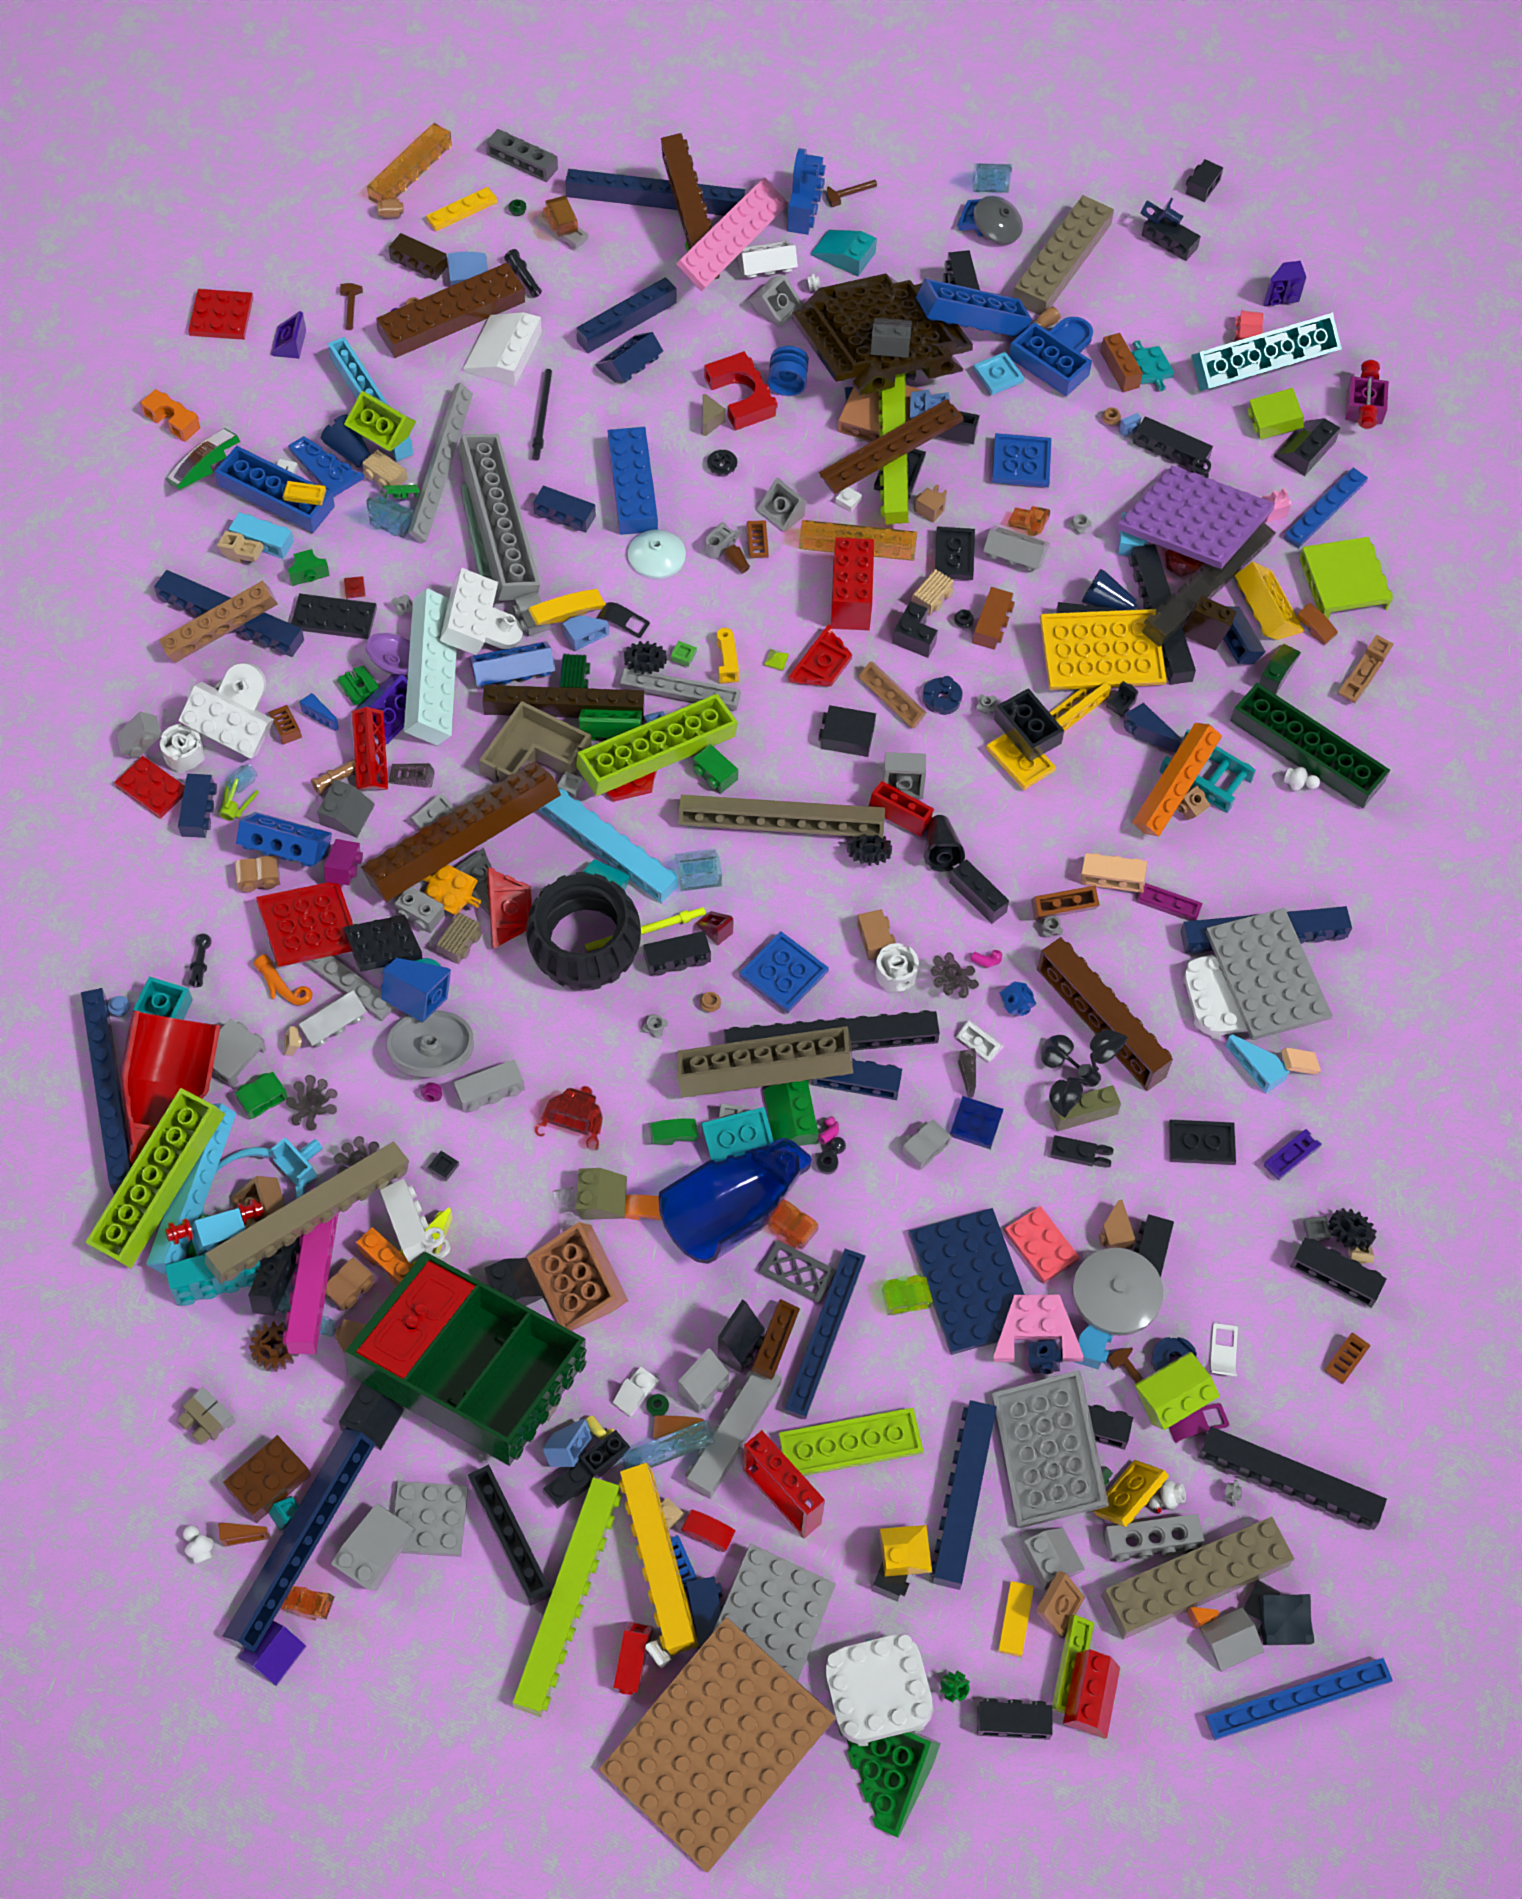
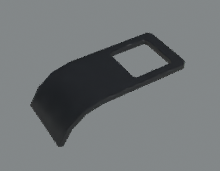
(620, 616)
(1252, 1605)

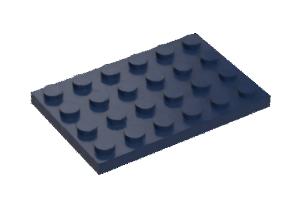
(968, 1277)

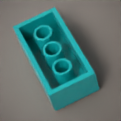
(193, 1280)

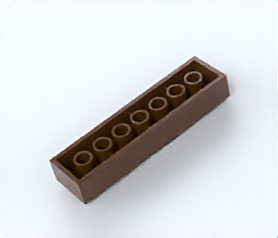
(685, 188)
(450, 310)
(1103, 1011)

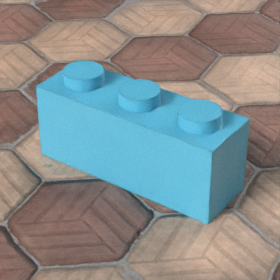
(274, 538)

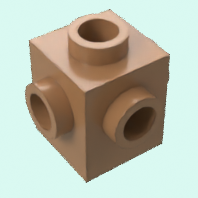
(1193, 803)

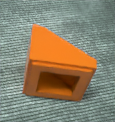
(1201, 1616)

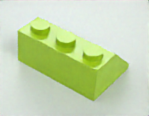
(379, 421)
(1176, 1391)

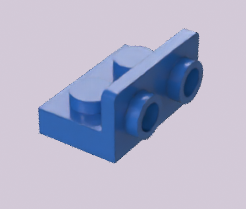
(967, 218)

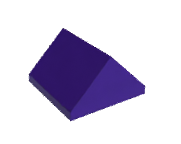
(290, 337)
(274, 1654)

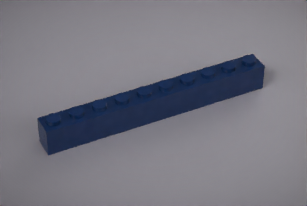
(644, 191)
(107, 1086)
(299, 1540)

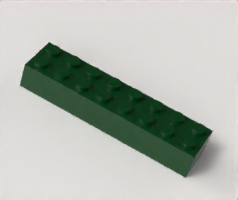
(1310, 745)

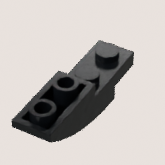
(591, 1464)

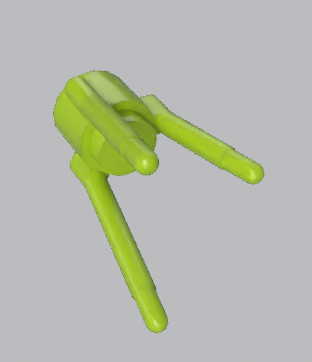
(229, 808)

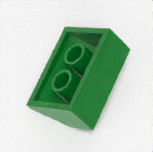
(608, 722)
(791, 1112)

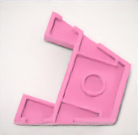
(1037, 1319)

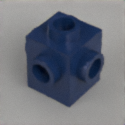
(1044, 1357)

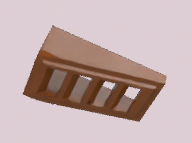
(755, 526)
(289, 735)
(1355, 1346)
(236, 1534)

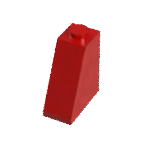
(632, 1658)

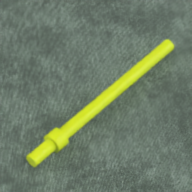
(684, 917)

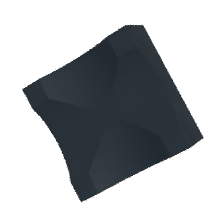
(1286, 1619)

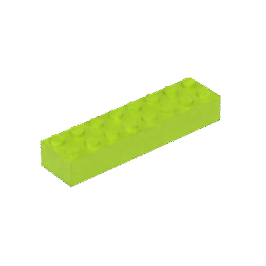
(656, 744)
(155, 1178)

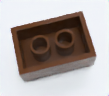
(267, 1478)

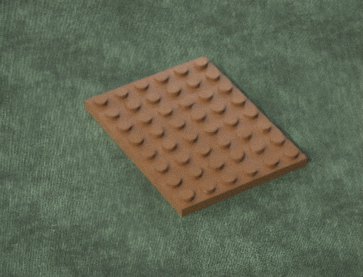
(717, 1744)

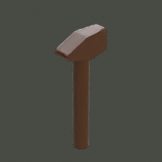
(833, 196)
(350, 290)
(1120, 1358)

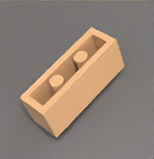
(1114, 872)

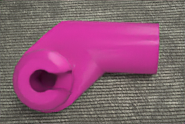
(989, 960)
(831, 1131)

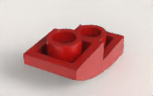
(709, 1529)

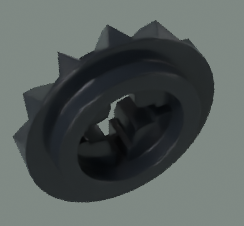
(717, 457)

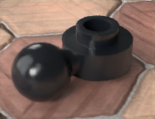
(837, 1146)

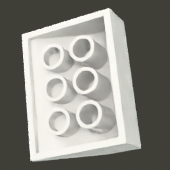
(504, 347)

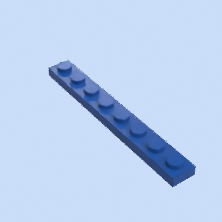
(1298, 1699)

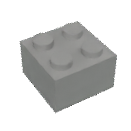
(905, 772)

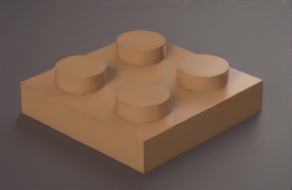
(1059, 1603)

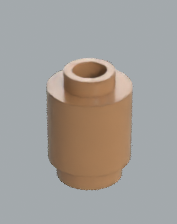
(390, 208)

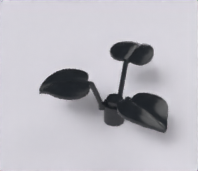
(1055, 1050)

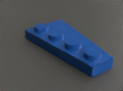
(325, 466)

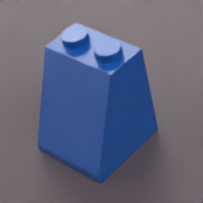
(415, 987)

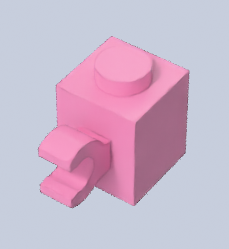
(1281, 507)

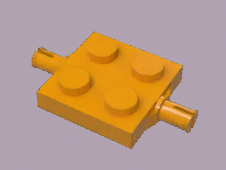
(452, 889)

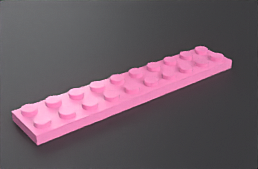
(732, 234)

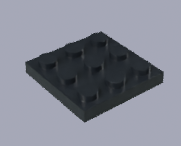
(381, 942)

